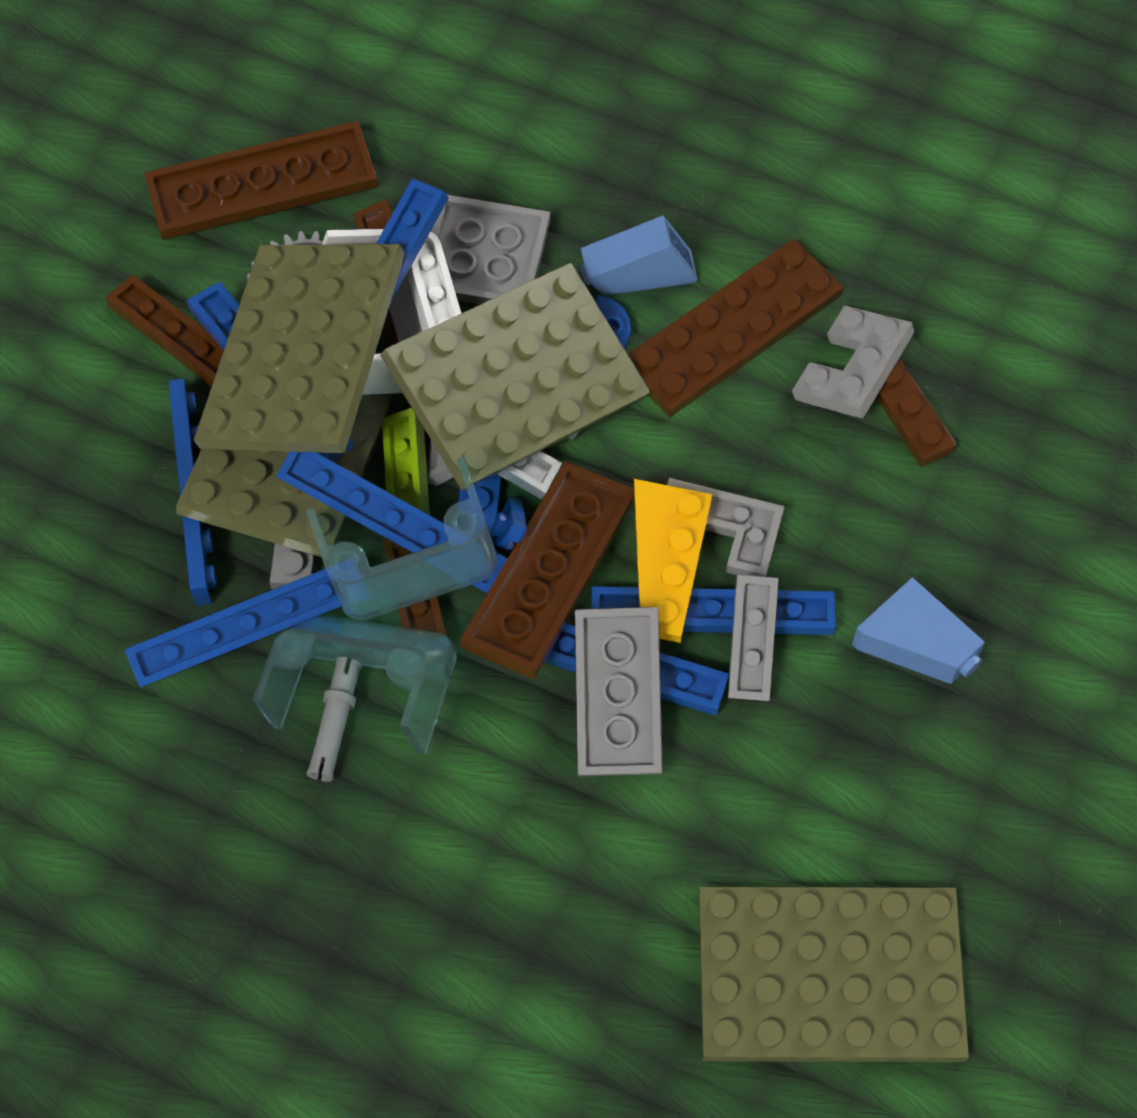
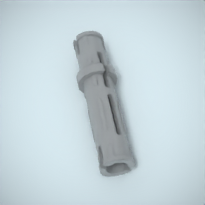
(338, 703)

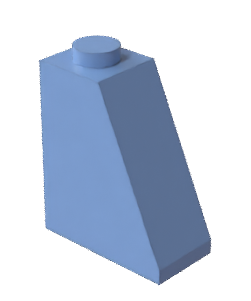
(638, 260)
(920, 635)

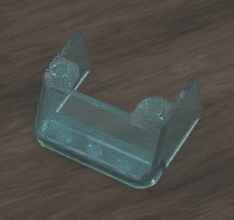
(417, 576)
(411, 658)

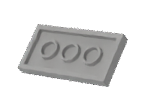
(618, 692)

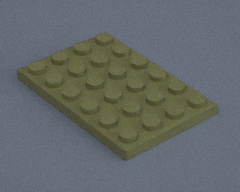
(300, 348)
(515, 374)
(245, 496)
(831, 975)

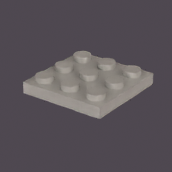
(490, 246)

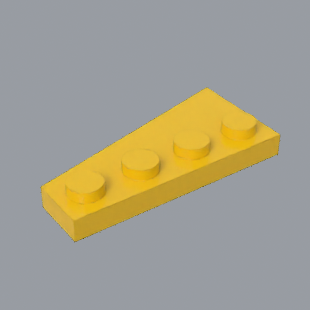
(669, 545)

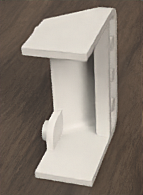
(419, 304)

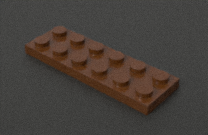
(260, 180)
(733, 326)
(548, 570)

